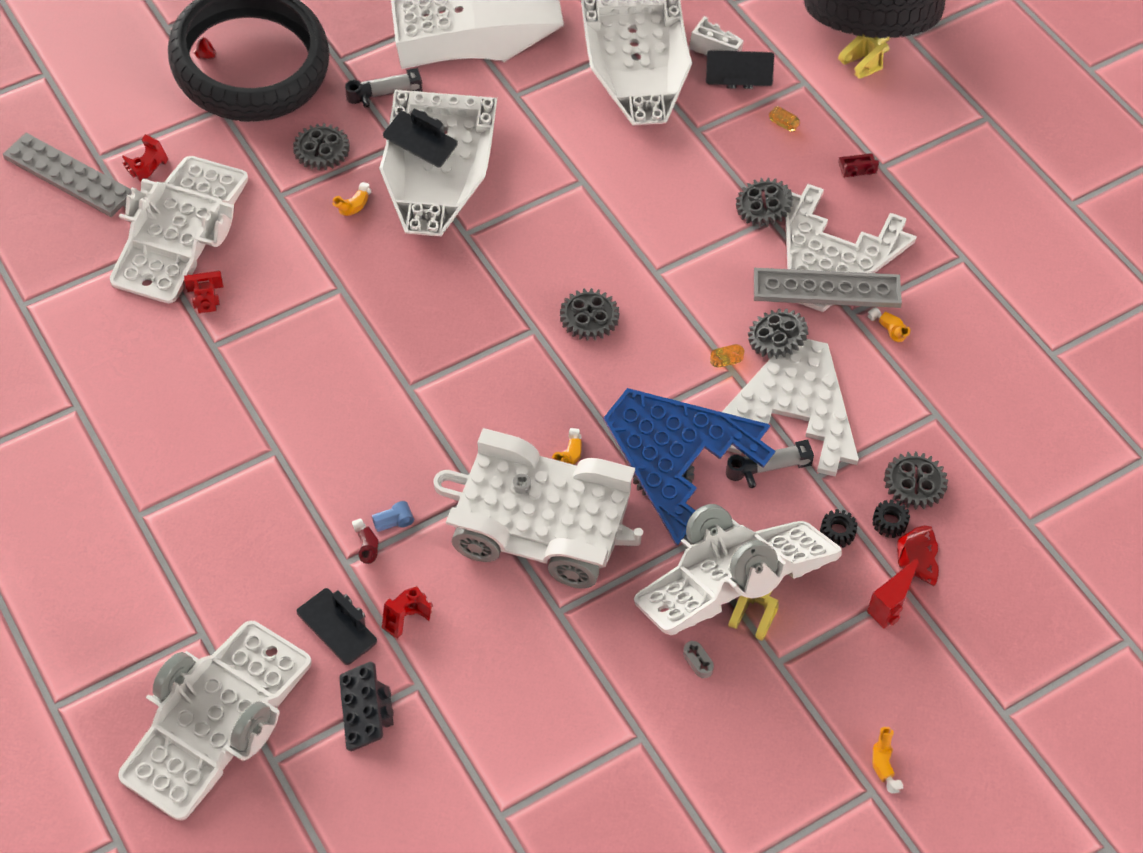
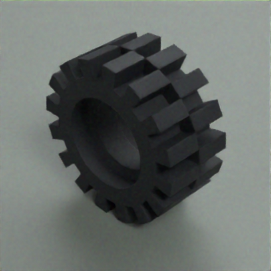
(893, 509)
(842, 519)

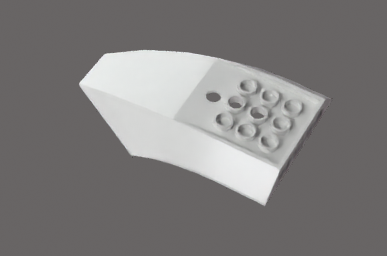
(479, 32)
(643, 87)
(433, 196)

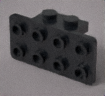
(739, 68)
(421, 136)
(338, 624)
(364, 706)

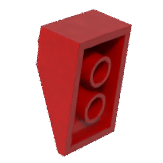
(889, 598)

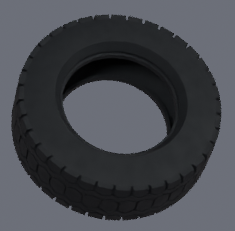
(877, 17)

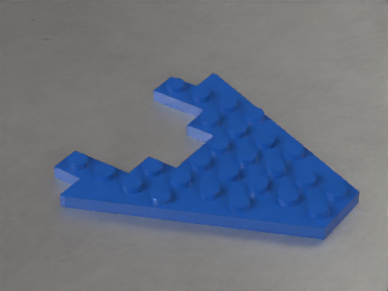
(666, 437)

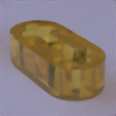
(784, 118)
(727, 355)

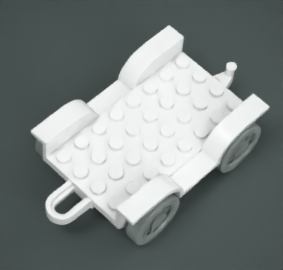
(565, 517)

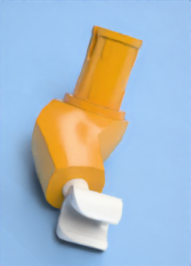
(351, 206)
(892, 323)
(574, 448)
(881, 760)

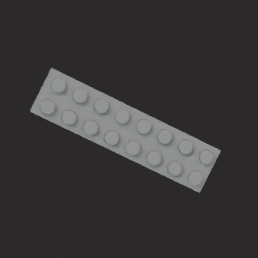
(68, 174)
(827, 287)

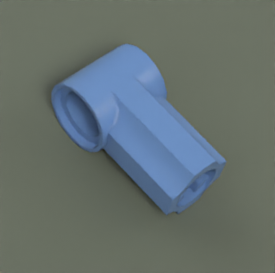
(398, 515)

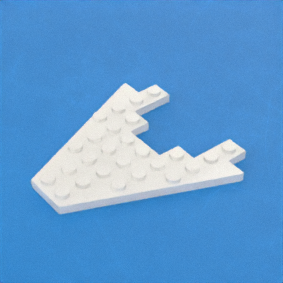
(814, 250)
(803, 389)

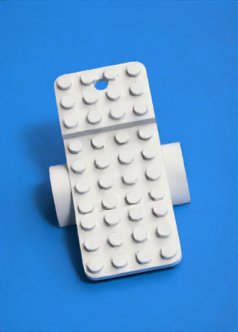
(174, 225)

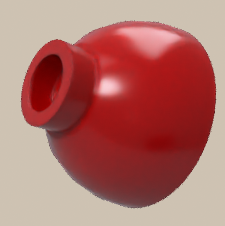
(204, 49)

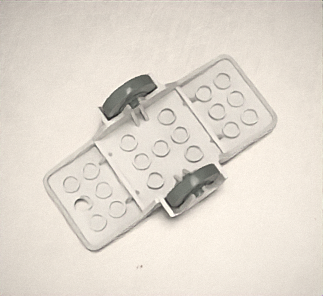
(730, 563)
(209, 715)

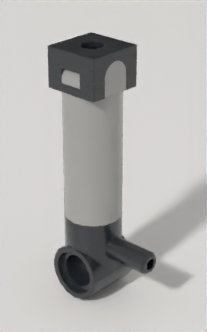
(361, 91)
(799, 455)

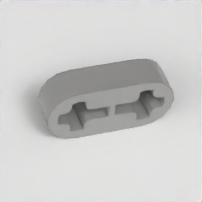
(695, 661)

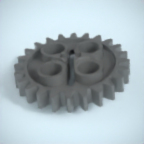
(321, 146)
(778, 202)
(589, 314)
(778, 333)
(897, 479)

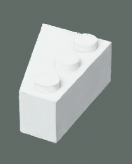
(711, 37)

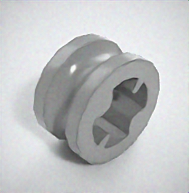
(522, 478)

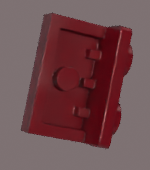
(858, 165)

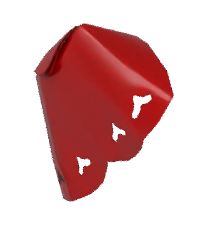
(914, 546)

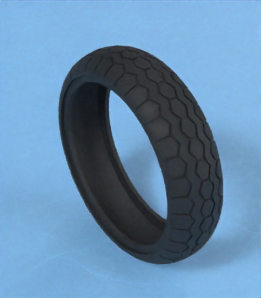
(248, 103)

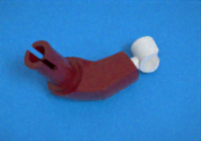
(370, 545)

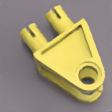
(865, 47)
(770, 605)

